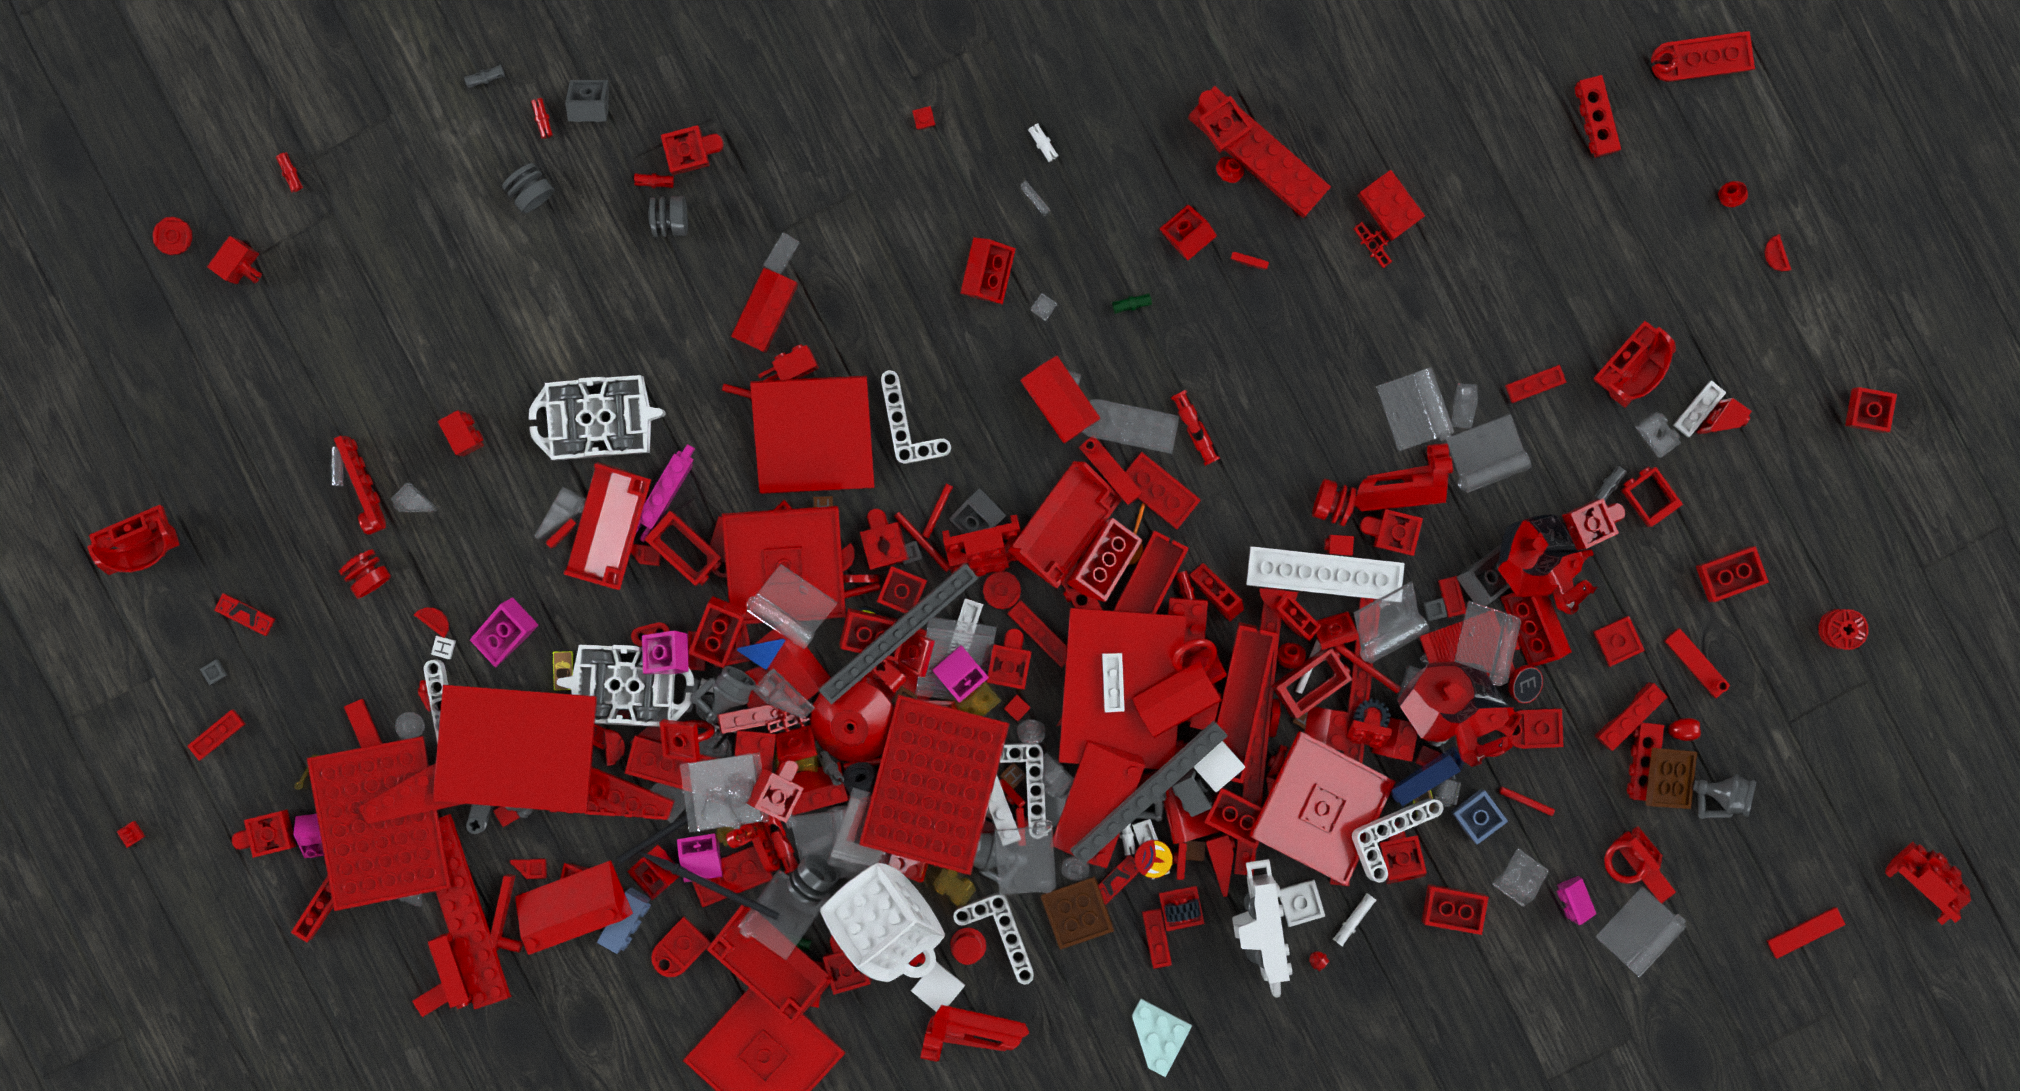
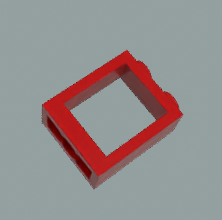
(1660, 514)

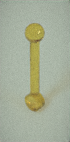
(299, 785)

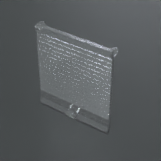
(948, 636)
(717, 776)
(846, 849)

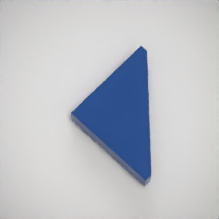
(762, 653)

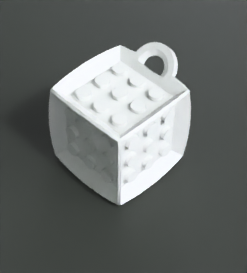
(883, 924)

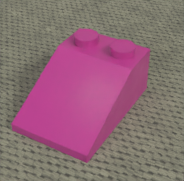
(503, 631)

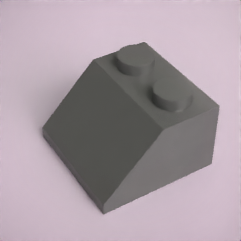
(587, 100)
(977, 514)
(1194, 793)

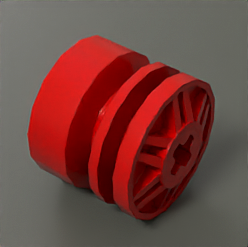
(1334, 502)
(364, 573)
(1832, 629)

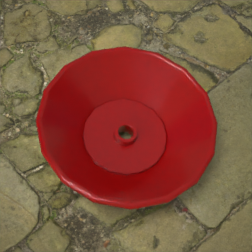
(865, 709)

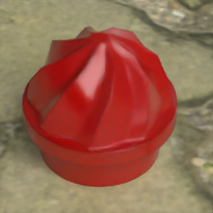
(1318, 960)

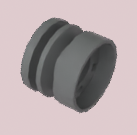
(526, 186)
(668, 216)
(812, 879)

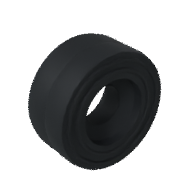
(857, 771)

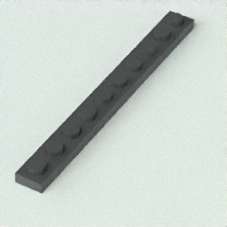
(898, 633)
(1149, 792)

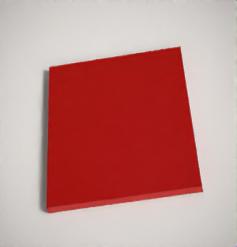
(1147, 656)
(515, 748)
(934, 784)
(382, 857)

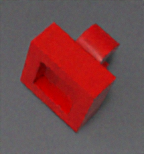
(131, 834)

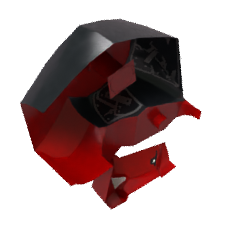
(1541, 558)
(1470, 713)

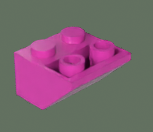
(960, 673)
(308, 835)
(700, 856)
(1576, 899)

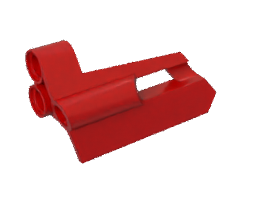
(1421, 487)
(960, 1025)

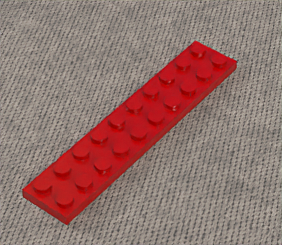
(468, 925)

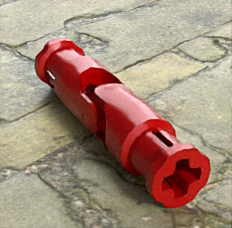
(1189, 415)
(781, 844)

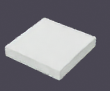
(1219, 766)
(1301, 903)
(938, 987)

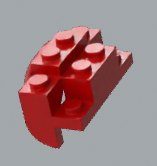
(1636, 365)
(136, 542)
(983, 548)
(1934, 879)

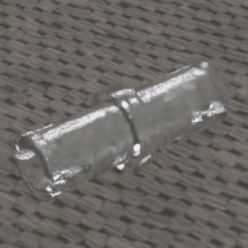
(336, 468)

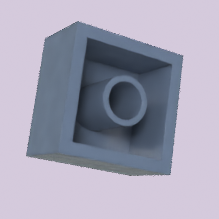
(1479, 816)

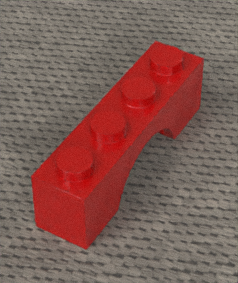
(1623, 725)

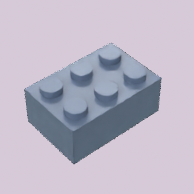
(617, 935)

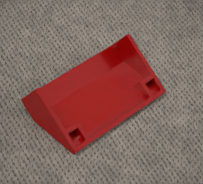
(1065, 523)
(608, 526)
(1099, 787)
(571, 907)
(783, 984)

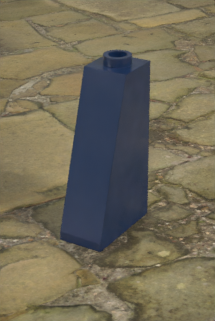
(1428, 776)

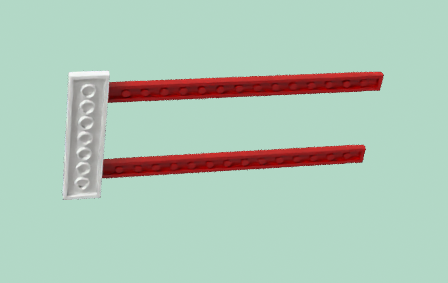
(1320, 574)

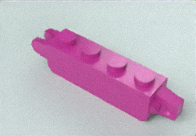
(666, 489)

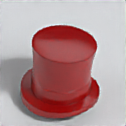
(968, 945)

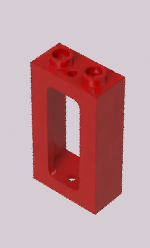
(655, 541)
(1339, 679)
(449, 971)

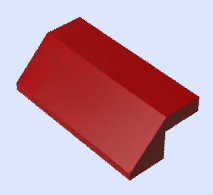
(1060, 399)
(797, 666)
(1176, 699)

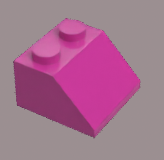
(665, 653)

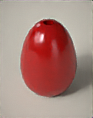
(1685, 729)

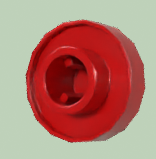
(1229, 170)
(1733, 194)
(1291, 655)

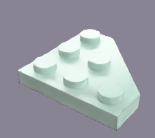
(1159, 1035)

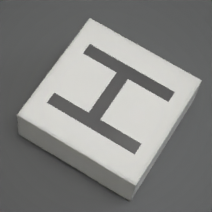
(443, 647)

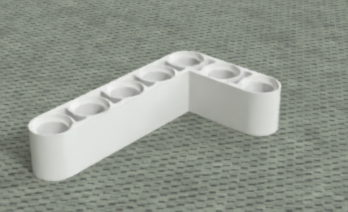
(903, 426)
(434, 697)
(1031, 780)
(1389, 830)
(1004, 930)

